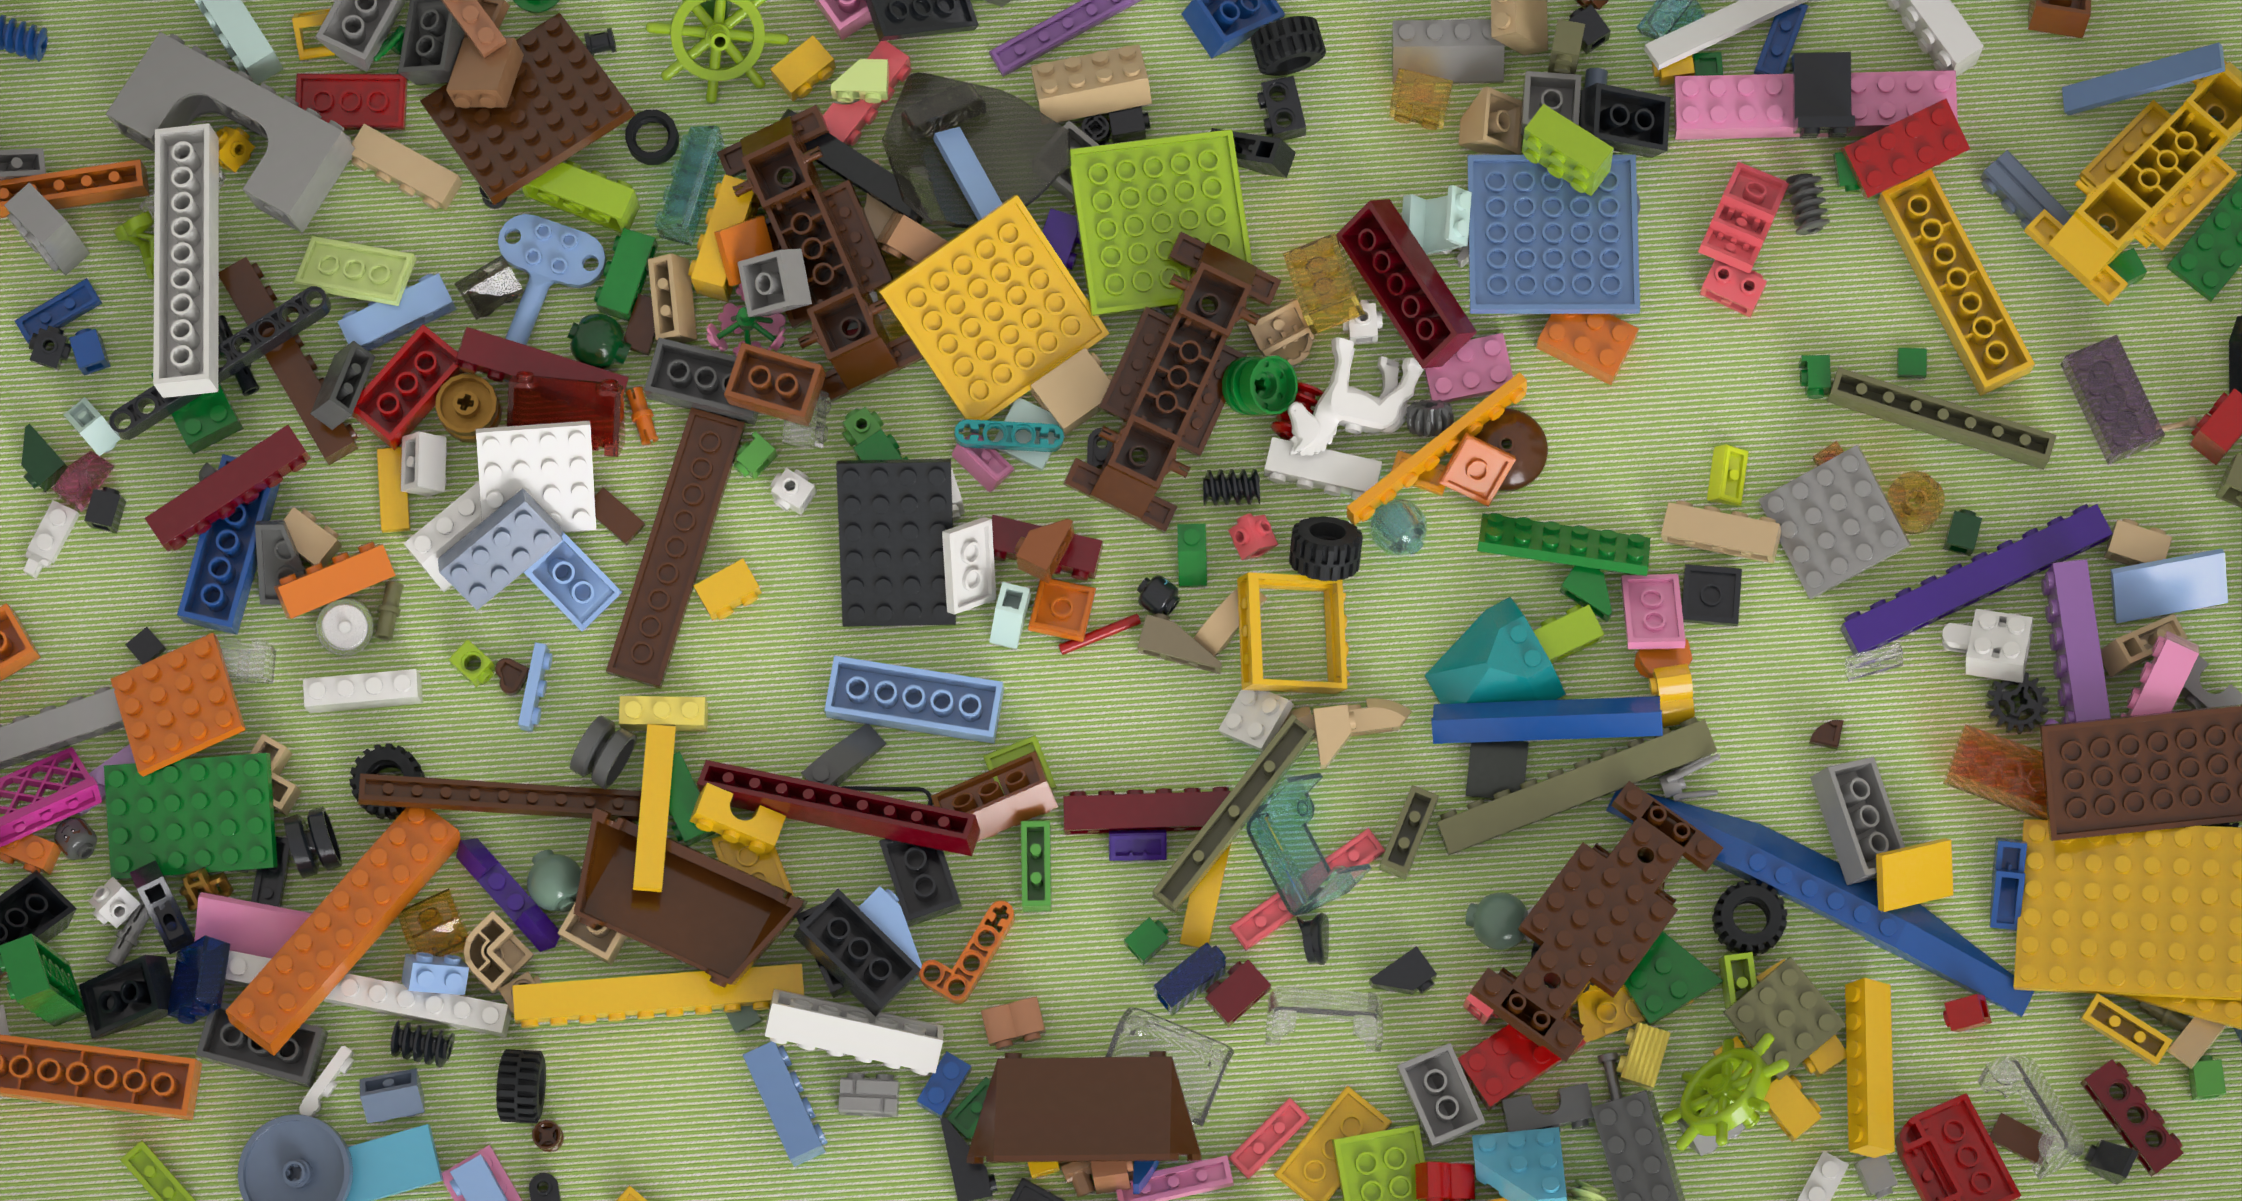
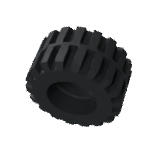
(1288, 45)
(1325, 548)
(377, 760)
(1763, 898)
(521, 1086)

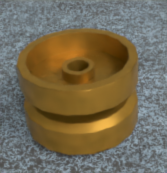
(471, 393)

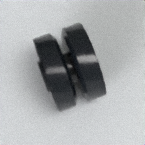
(308, 843)

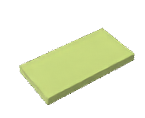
(355, 270)

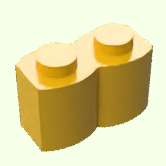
(1675, 693)

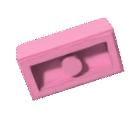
(983, 464)

